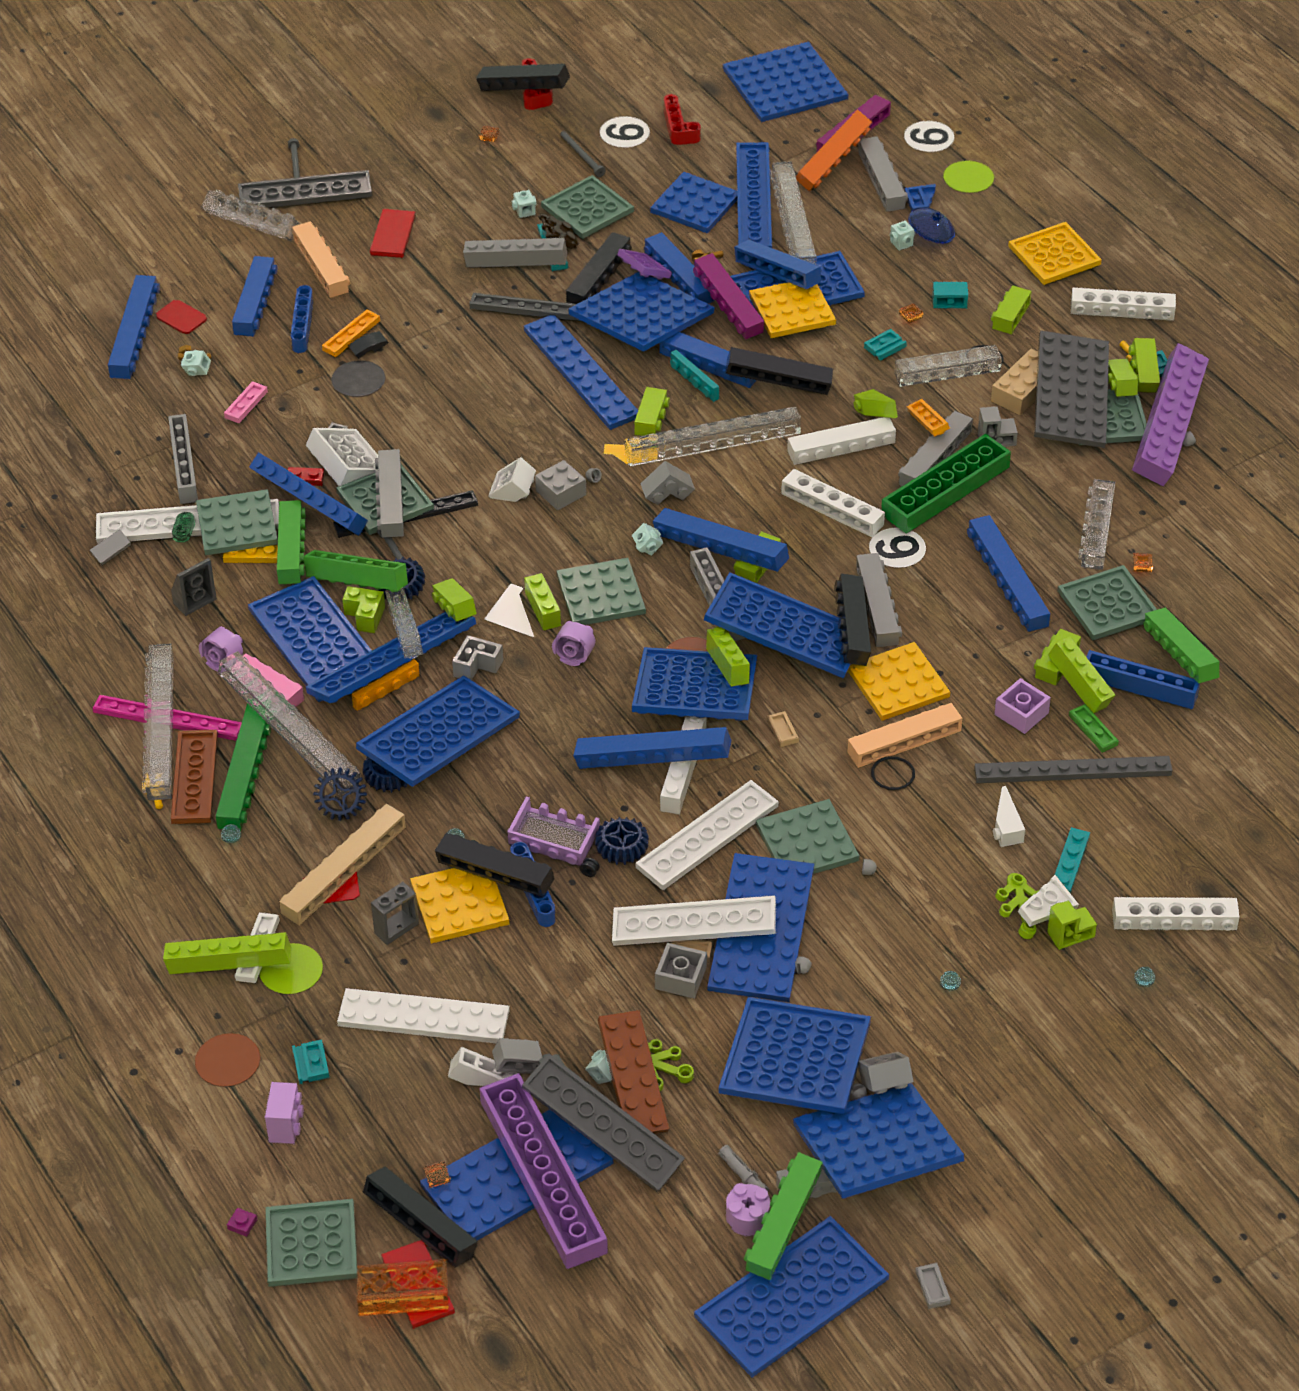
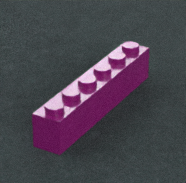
(874, 109)
(728, 296)

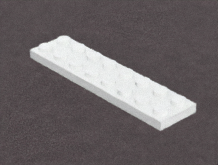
(706, 835)
(694, 920)
(423, 1016)

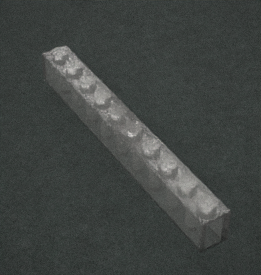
(792, 212)
(712, 436)
(284, 718)
(159, 722)

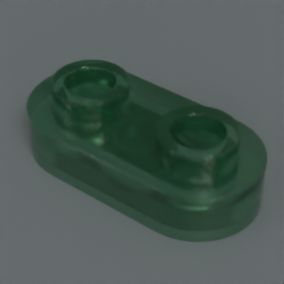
(183, 527)

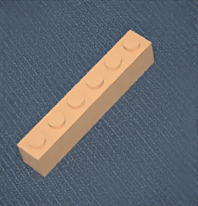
(320, 259)
(904, 735)

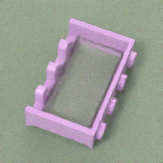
(552, 833)

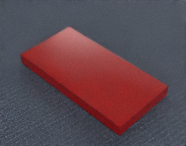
(392, 233)
(409, 1253)

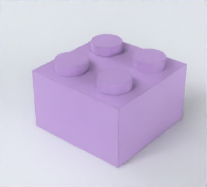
(1022, 705)
(283, 1112)

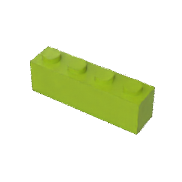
(728, 656)
(1081, 674)

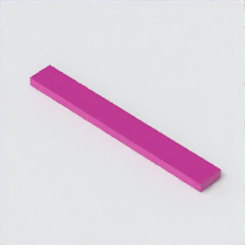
(181, 719)

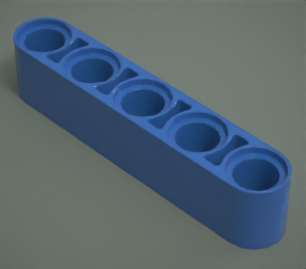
(302, 319)
(541, 906)

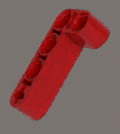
(536, 98)
(679, 131)

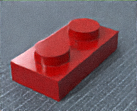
(311, 475)

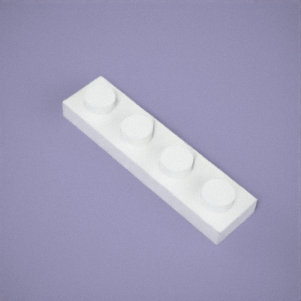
(264, 924)

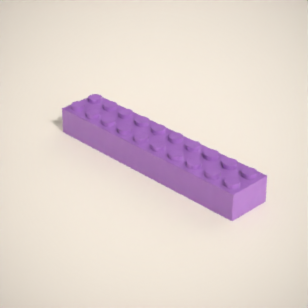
(1170, 415)
(543, 1171)

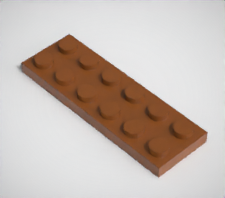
(194, 776)
(633, 1069)

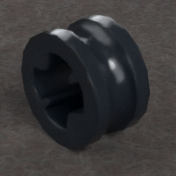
(589, 867)

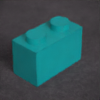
(950, 294)

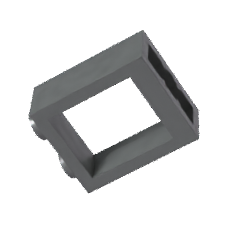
(407, 918)

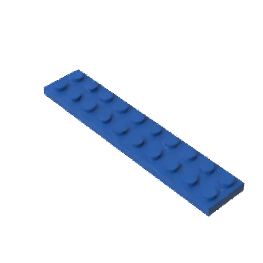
(754, 193)
(581, 371)
(384, 659)

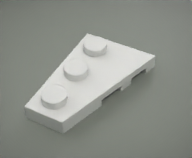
(1038, 906)

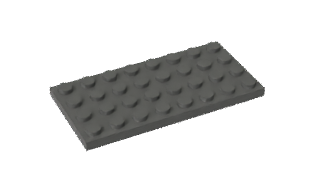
(1072, 389)

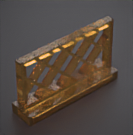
(402, 1299)

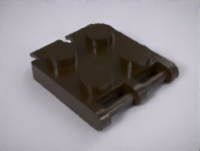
(558, 229)

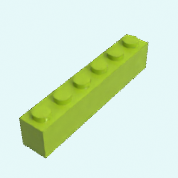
(227, 953)

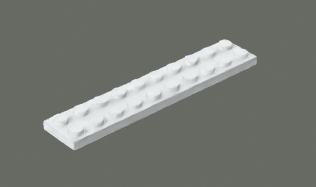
(152, 523)

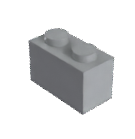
(516, 1055)

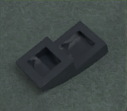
(370, 341)

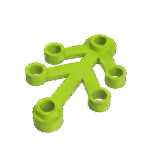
(1018, 884)
(657, 1058)

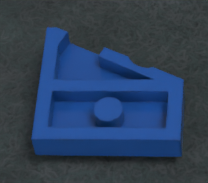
(920, 196)

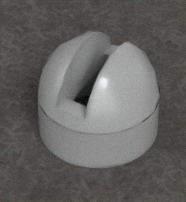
(1189, 439)
(595, 473)
(868, 867)
(802, 965)
(858, 1091)

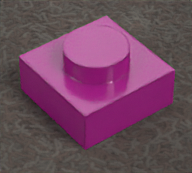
(242, 1222)

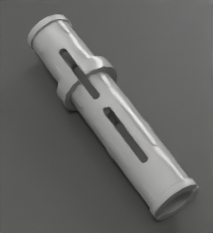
(740, 1168)

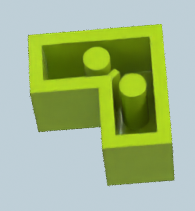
(366, 606)
(1070, 925)

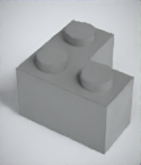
(1001, 430)
(665, 481)
(476, 655)

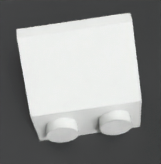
(513, 481)

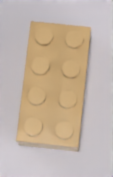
(1018, 385)

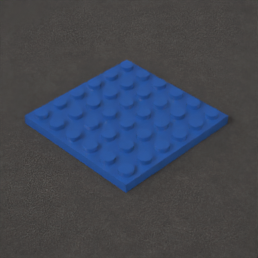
(785, 81)
(641, 311)
(689, 685)
(795, 1055)
(878, 1141)

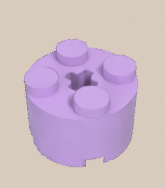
(574, 643)
(219, 646)
(746, 1208)

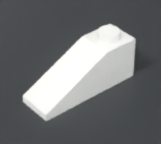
(1008, 827)
(474, 1069)

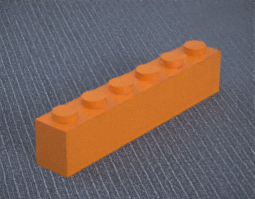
(831, 152)

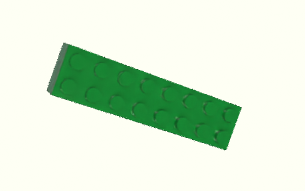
(946, 483)

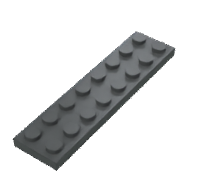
(307, 189)
(603, 1123)

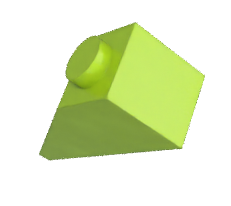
(875, 404)

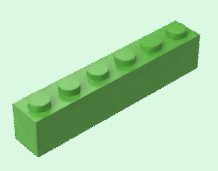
(291, 542)
(356, 570)
(1182, 645)
(783, 1216)

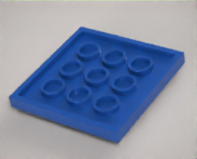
(695, 202)

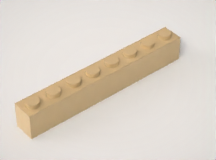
(342, 864)

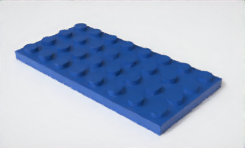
(836, 284)
(778, 623)
(309, 630)
(437, 730)
(764, 963)
(487, 1189)
(810, 1287)

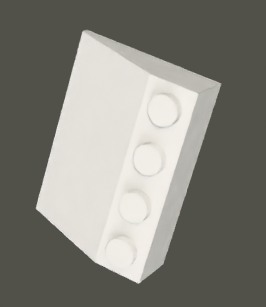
(342, 453)

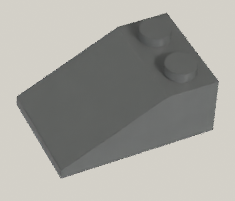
(194, 588)

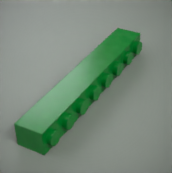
(243, 770)

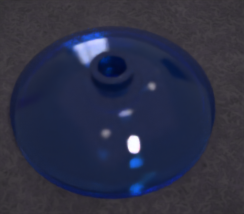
(932, 225)

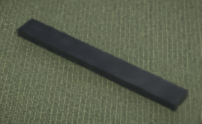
(441, 506)

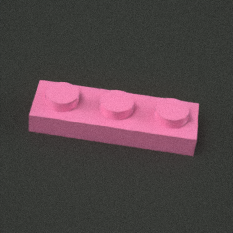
(245, 402)

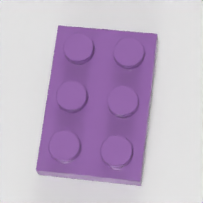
(644, 264)

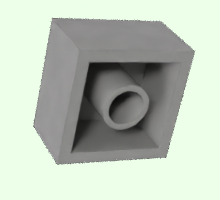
(560, 485)
(680, 970)
(885, 1072)

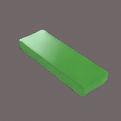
(1093, 728)

